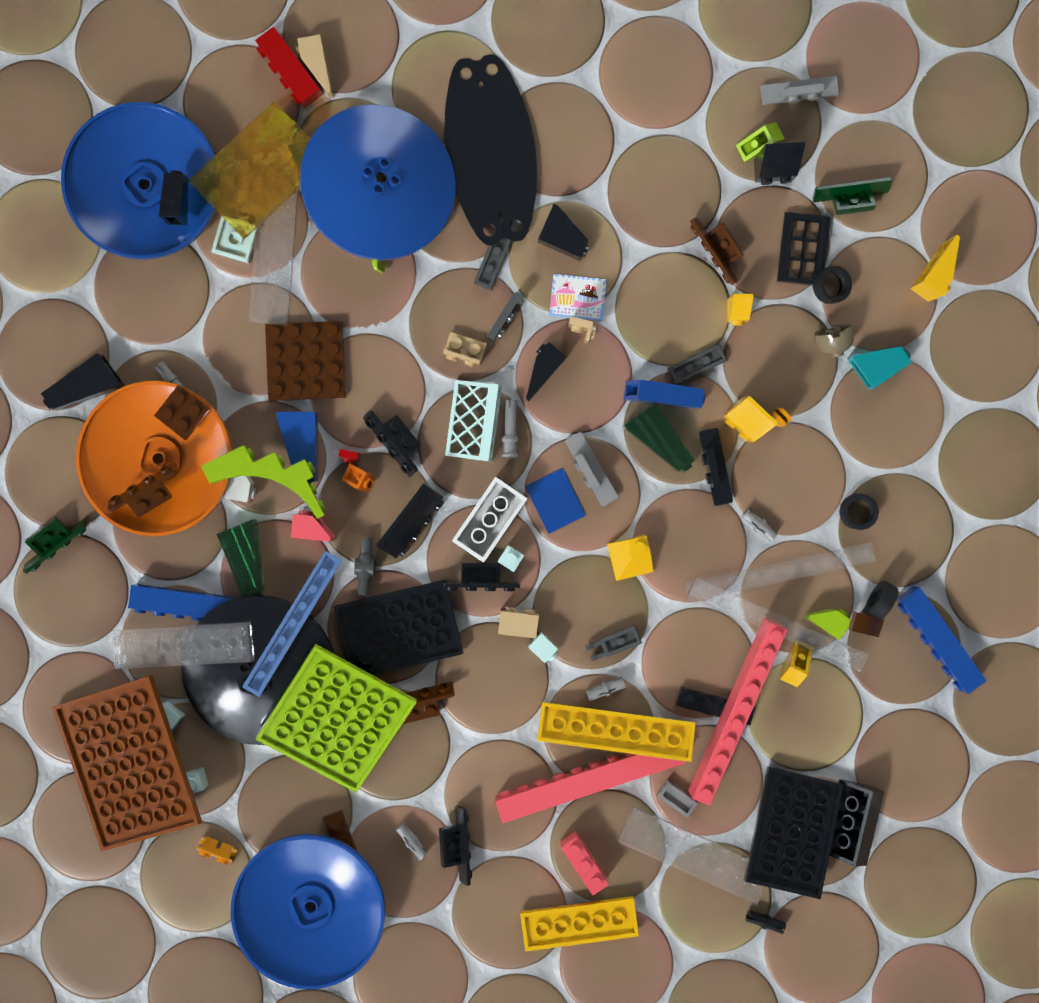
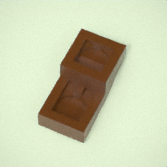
(865, 624)

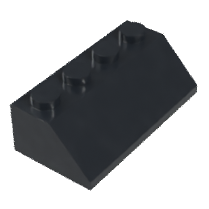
(410, 520)
(856, 822)

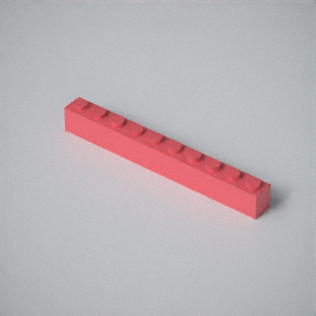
(737, 711)
(578, 783)

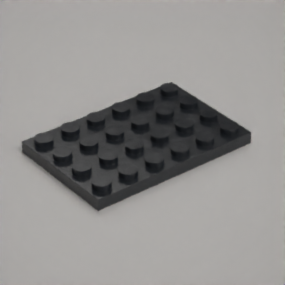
(399, 628)
(793, 832)

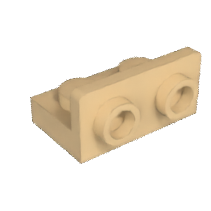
(579, 325)
(464, 349)

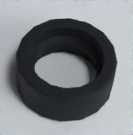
(844, 280)
(873, 506)
(881, 599)

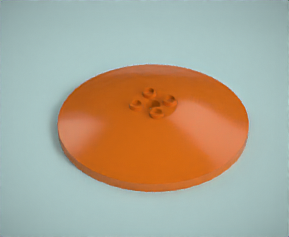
(120, 450)

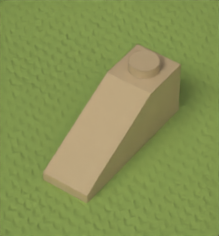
(313, 55)

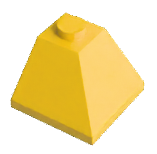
(630, 557)

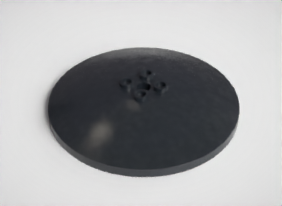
(217, 688)

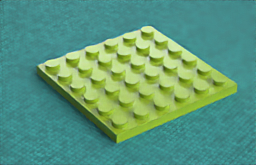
(336, 718)

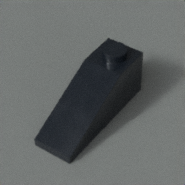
(546, 363)

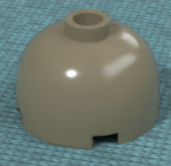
(835, 340)

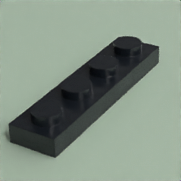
(704, 702)

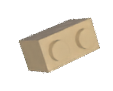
(518, 623)

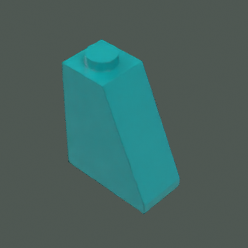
(879, 365)

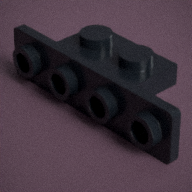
(395, 438)
(715, 467)
(480, 576)
(455, 846)

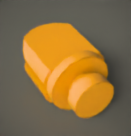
(781, 416)

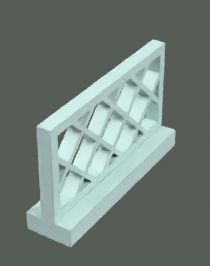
(490, 420)

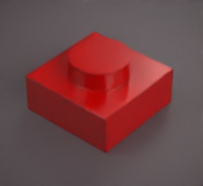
(349, 456)

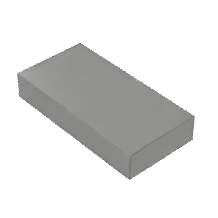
(677, 798)

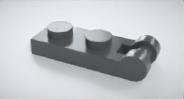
(506, 316)

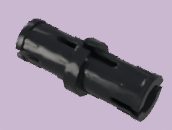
(765, 921)

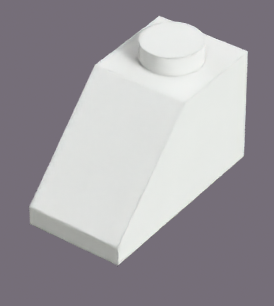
(241, 489)

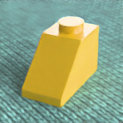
(739, 309)
(796, 665)

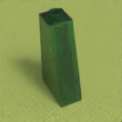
(659, 437)
(243, 555)

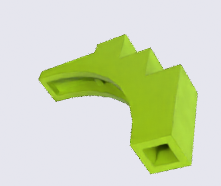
(241, 463)

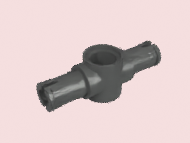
(364, 566)

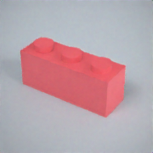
(584, 863)

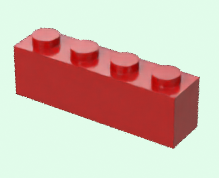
(288, 67)

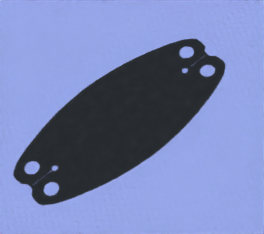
(491, 149)

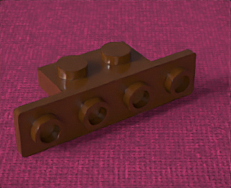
(721, 246)
(146, 494)
(427, 703)

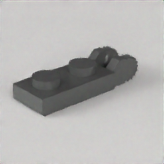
(616, 642)

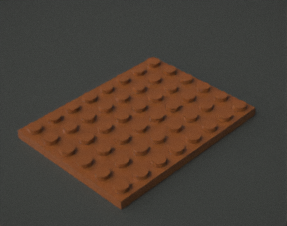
(127, 763)

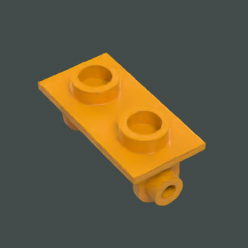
(223, 853)

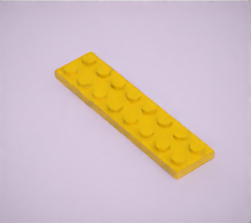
(616, 732)

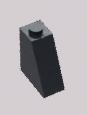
(174, 198)
(563, 235)

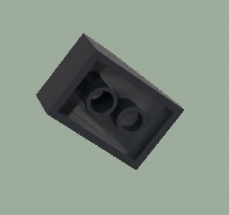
(778, 162)

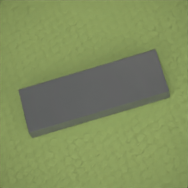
(492, 264)
(697, 364)

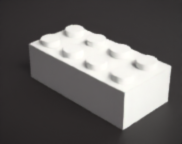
(489, 519)

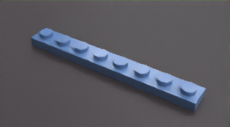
(291, 624)

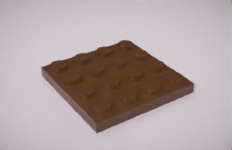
(305, 361)

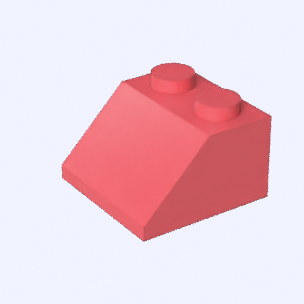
(307, 526)

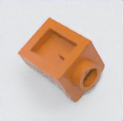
(358, 478)

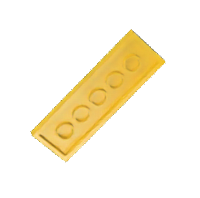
(579, 923)

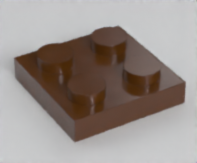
(182, 412)

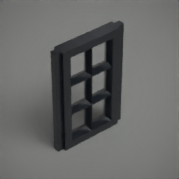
(786, 243)

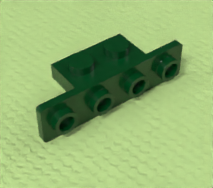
(852, 196)
(50, 539)

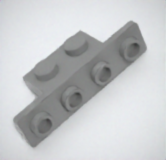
(799, 90)
(594, 475)

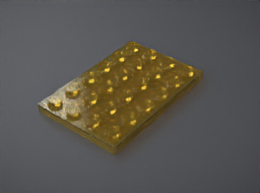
(254, 170)

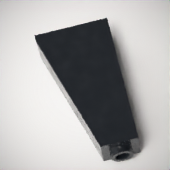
(85, 382)

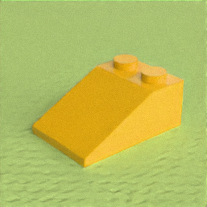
(939, 272)
(749, 419)

